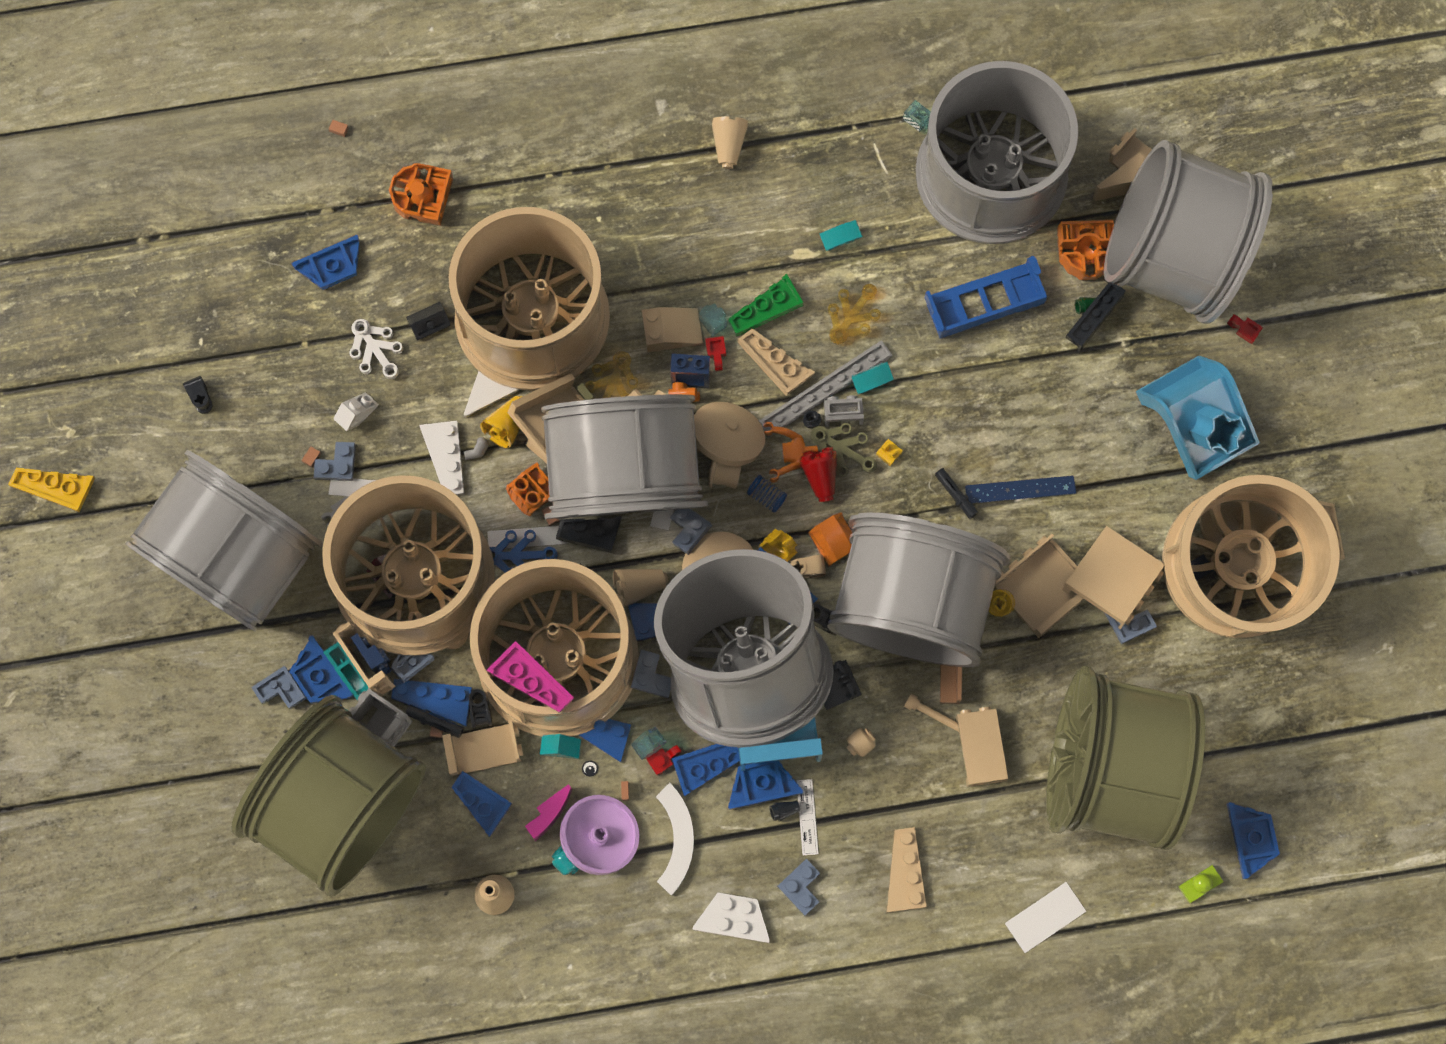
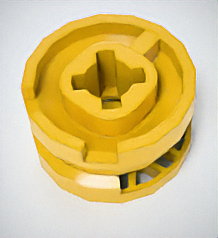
(1001, 603)

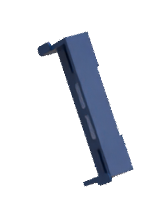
(1020, 284)

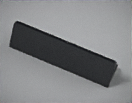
(1095, 315)

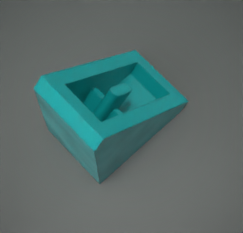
(560, 746)

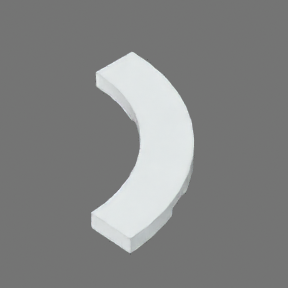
(683, 839)

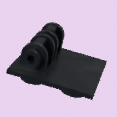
(843, 686)

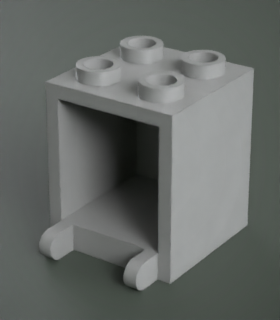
(387, 721)

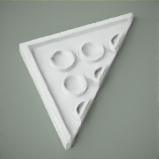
(486, 393)

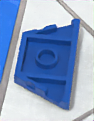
(331, 264)
(317, 675)
(761, 784)
(1253, 838)

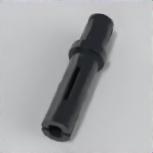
(961, 500)
(437, 722)

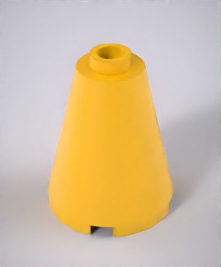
(501, 426)

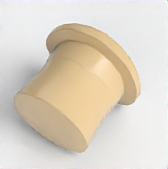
(723, 475)

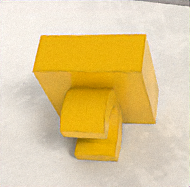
(889, 452)

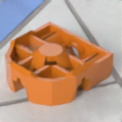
(409, 179)
(1070, 238)

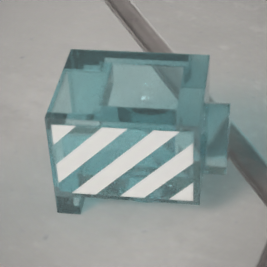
(916, 111)

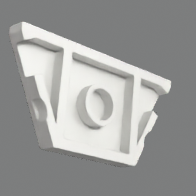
(734, 918)

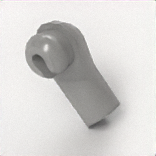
(479, 449)

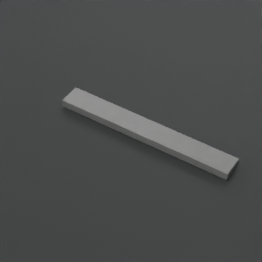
(826, 387)

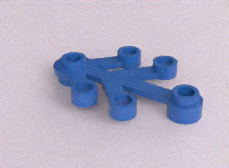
(516, 553)

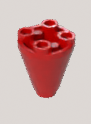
(820, 472)

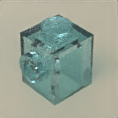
(713, 319)
(648, 743)

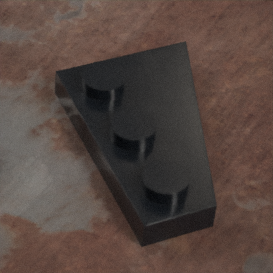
(590, 533)

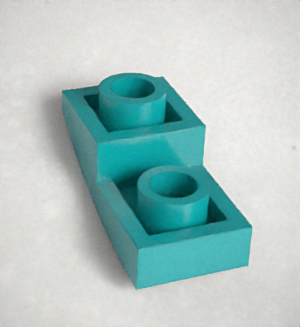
(841, 235)
(872, 377)

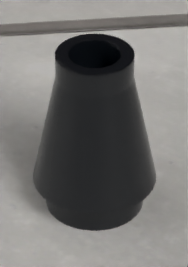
(782, 810)

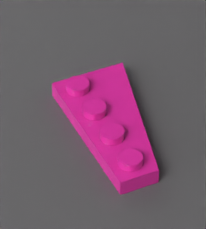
(527, 675)

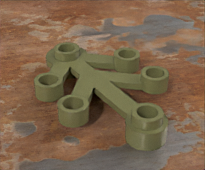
(841, 446)

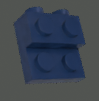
(375, 657)

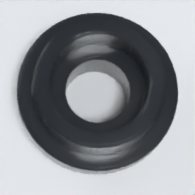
(812, 419)

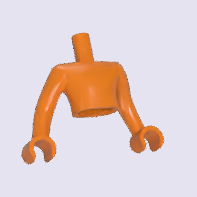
(791, 450)

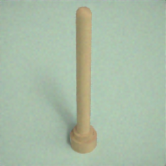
(914, 703)

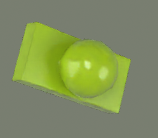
(1200, 884)

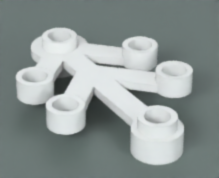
(374, 346)

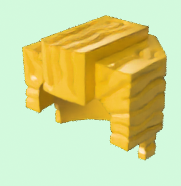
(780, 545)

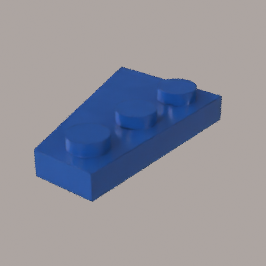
(481, 801)

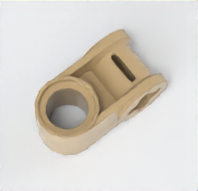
(810, 566)

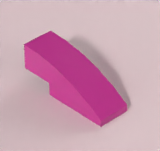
(549, 813)

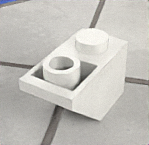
(355, 411)

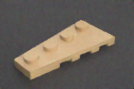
(778, 366)
(906, 881)

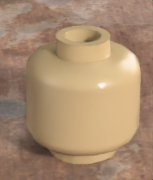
(861, 742)

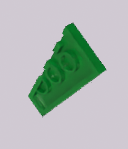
(774, 303)

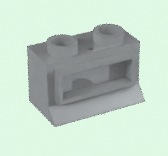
(843, 410)

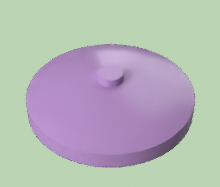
(599, 835)

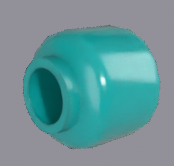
(562, 863)

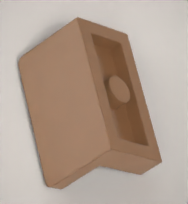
(950, 684)

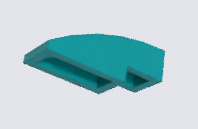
(346, 669)

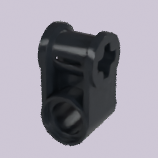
(197, 393)
(822, 621)
(479, 710)

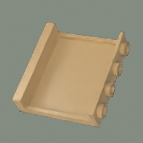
(528, 413)
(1115, 576)
(1038, 585)

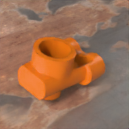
(681, 388)

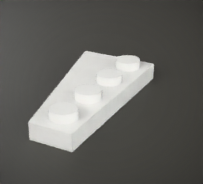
(444, 449)

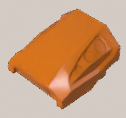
(529, 490)
(832, 538)

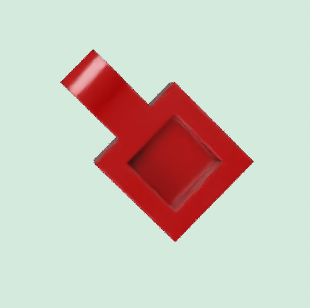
(1247, 329)
(716, 349)
(661, 760)

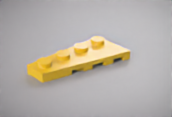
(63, 489)

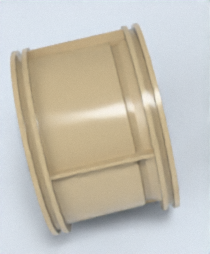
(1315, 540)

